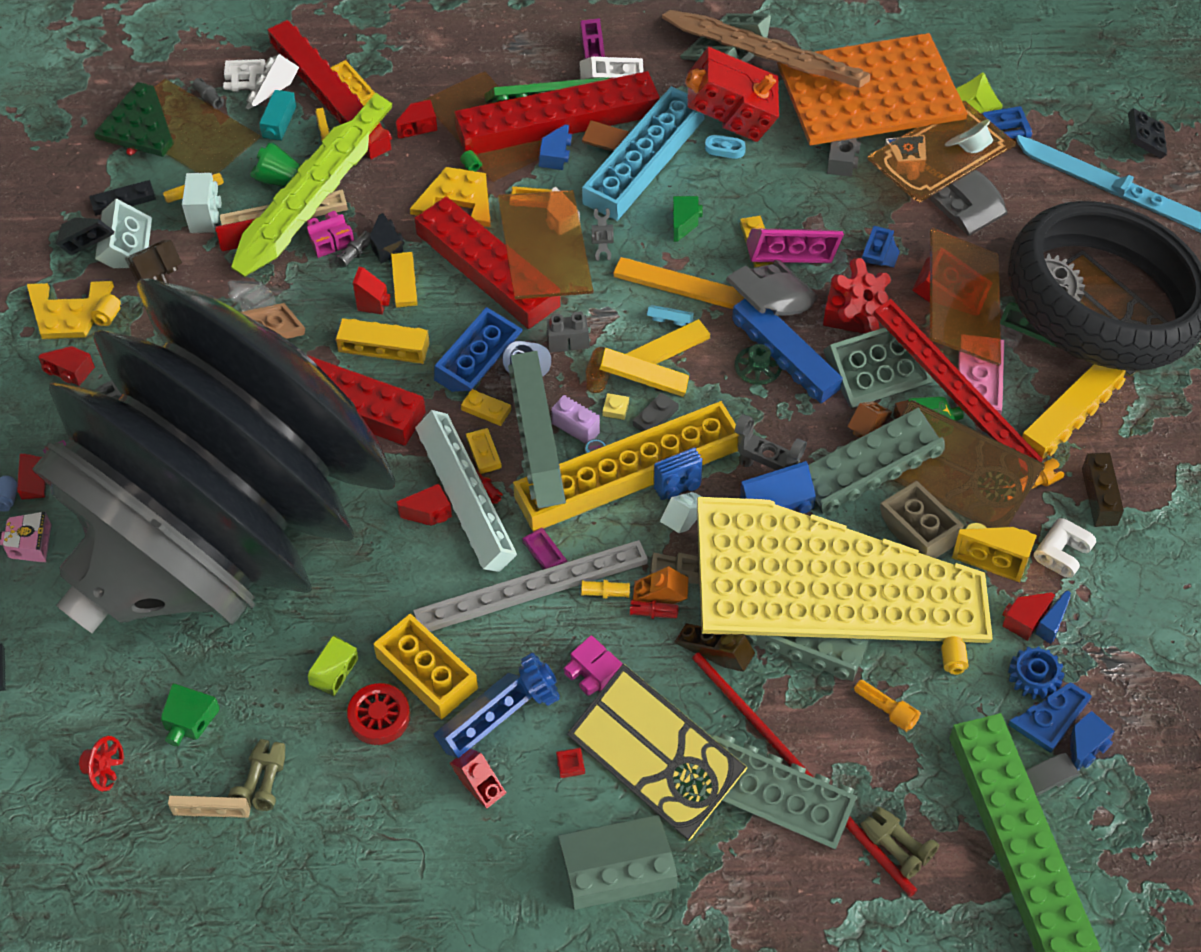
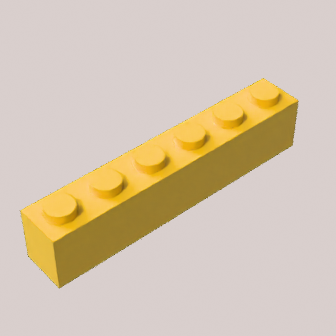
(1072, 409)

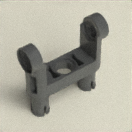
(753, 446)

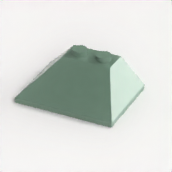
(753, 22)

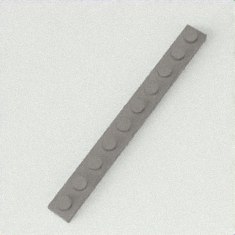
(531, 586)

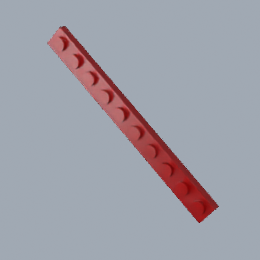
(950, 378)

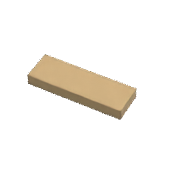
(209, 806)

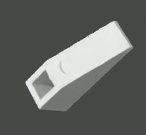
(277, 76)

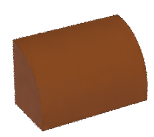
(604, 136)

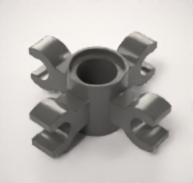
(602, 234)

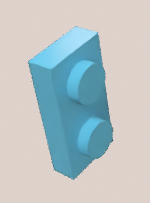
(661, 313)

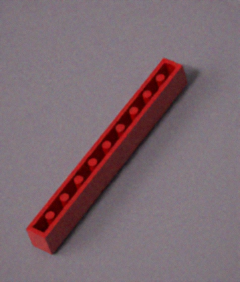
(324, 82)

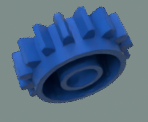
(1041, 661)
(539, 679)

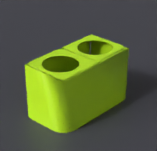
(333, 666)

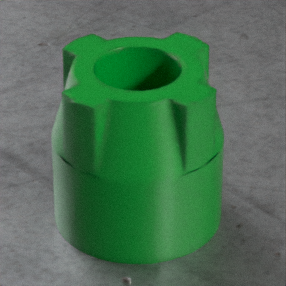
(470, 161)

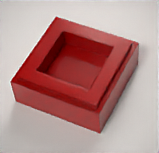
(570, 762)

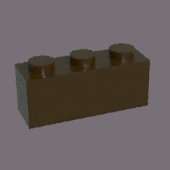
(1102, 489)

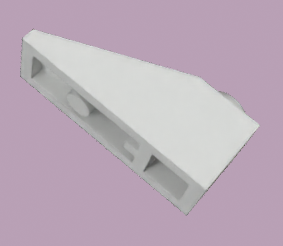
(609, 67)

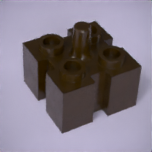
(154, 261)

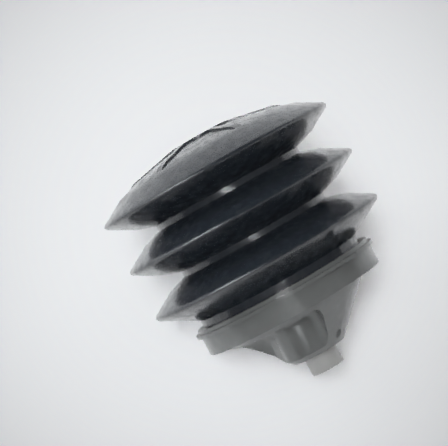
(201, 464)

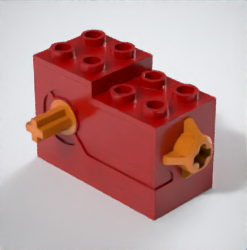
(733, 93)

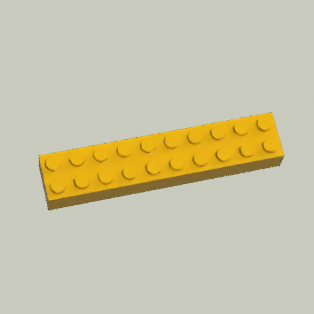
(630, 463)

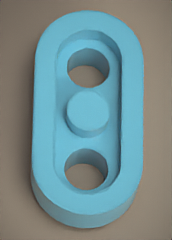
(725, 146)

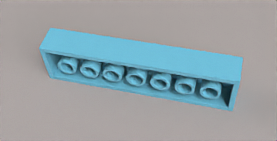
(641, 154)

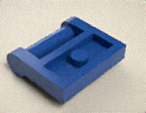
(1009, 119)

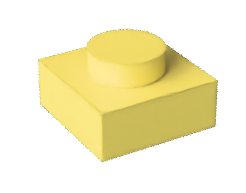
(615, 406)

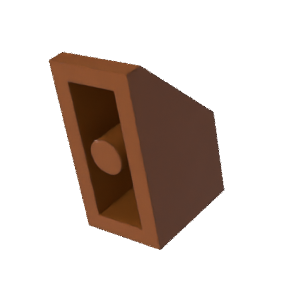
(868, 418)

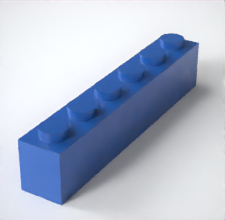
(788, 350)

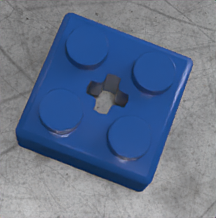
(678, 474)

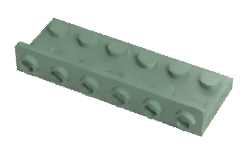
(873, 460)
(832, 655)
(789, 795)

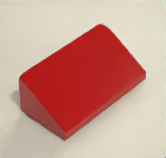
(230, 234)
(29, 483)

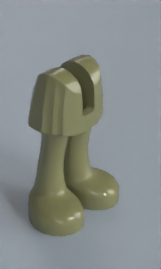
(260, 761)
(888, 825)

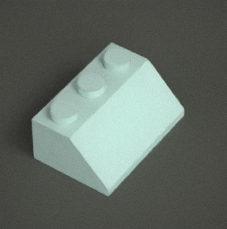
(130, 234)

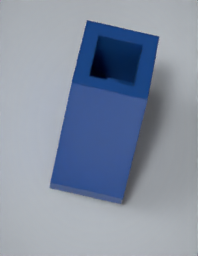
(553, 149)
(1089, 738)

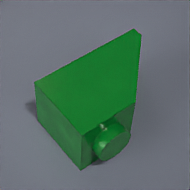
(685, 215)

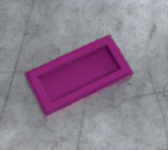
(543, 549)

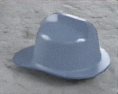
(521, 347)

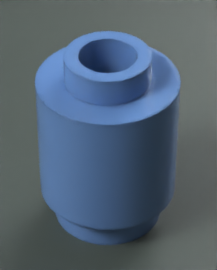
(8, 492)

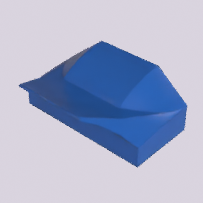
(881, 247)

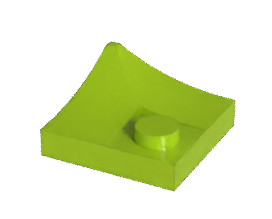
(979, 94)

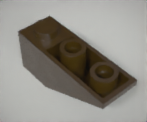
(723, 649)

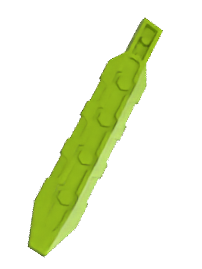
(308, 188)

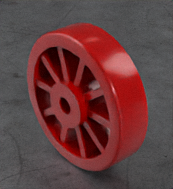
(378, 714)

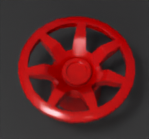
(99, 762)

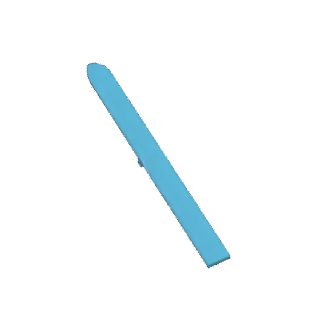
(1111, 183)

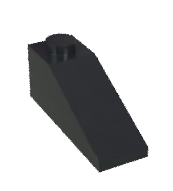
(82, 233)

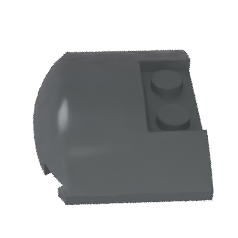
(971, 202)
(773, 288)

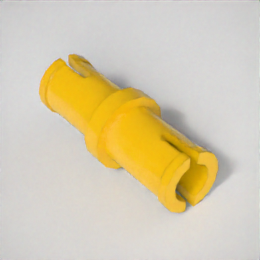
(605, 589)

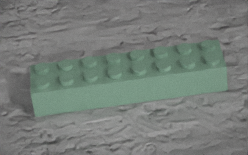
(536, 430)

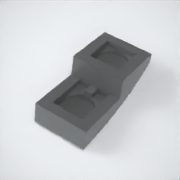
(1052, 773)

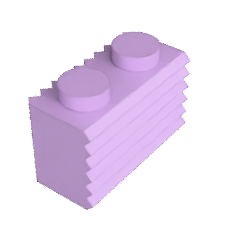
(575, 419)

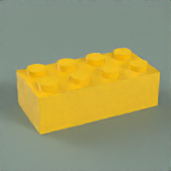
(426, 666)

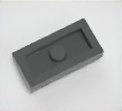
(656, 413)

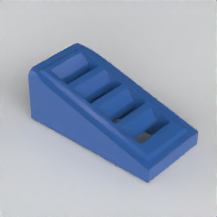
(1051, 621)

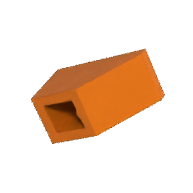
(663, 586)

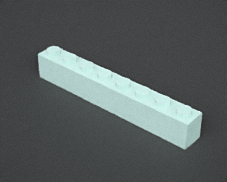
(465, 491)

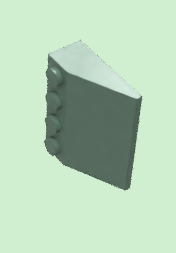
(874, 367)
(618, 862)

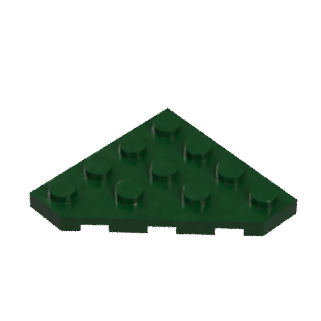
(138, 123)

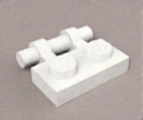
(243, 70)

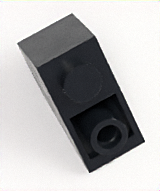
(385, 239)

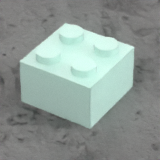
(201, 202)

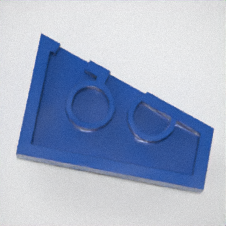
(1053, 717)

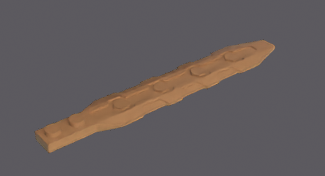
(767, 48)

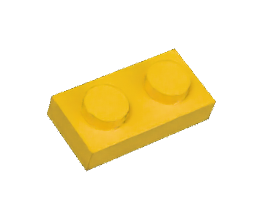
(486, 407)
(483, 450)

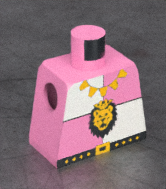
(27, 537)

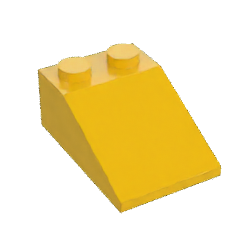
(995, 550)

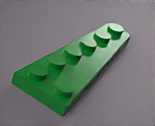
(511, 92)

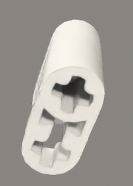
(1050, 549)

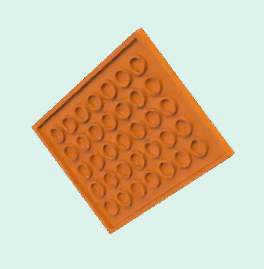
(904, 91)

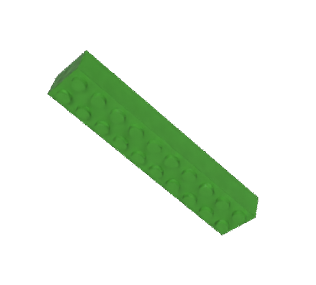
(1022, 837)

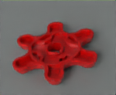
(853, 290)

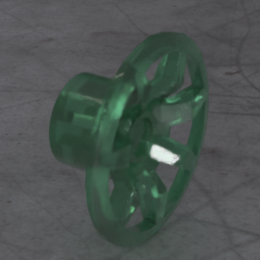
(758, 361)

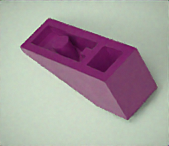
(591, 38)

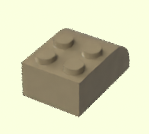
(921, 521)

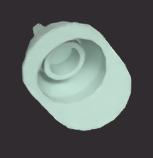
(974, 139)

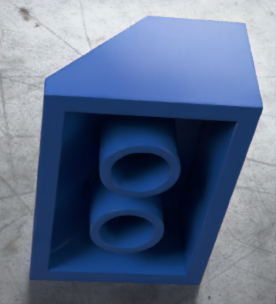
(787, 487)

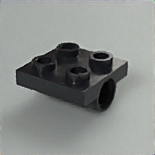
(1147, 133)

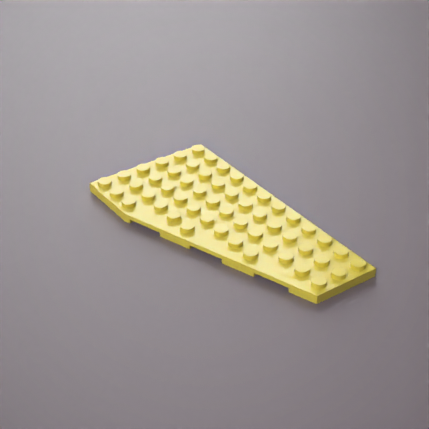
(815, 578)

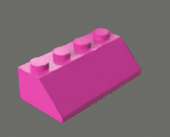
(793, 245)

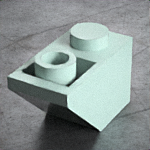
(681, 512)

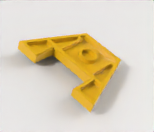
(463, 188)
(65, 316)

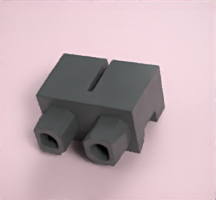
(564, 328)

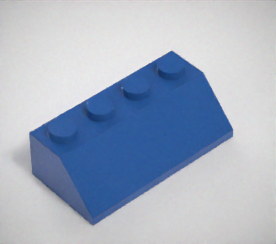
(475, 351)

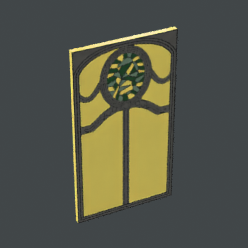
(657, 751)

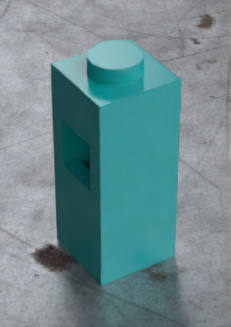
(278, 115)

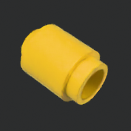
(106, 310)
(954, 655)

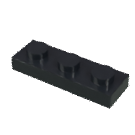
(130, 194)

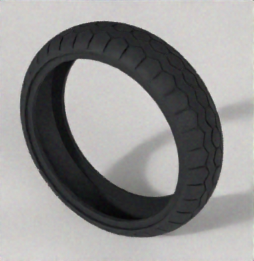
(1081, 329)

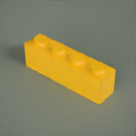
(382, 340)

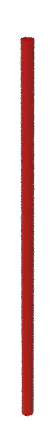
(784, 752)

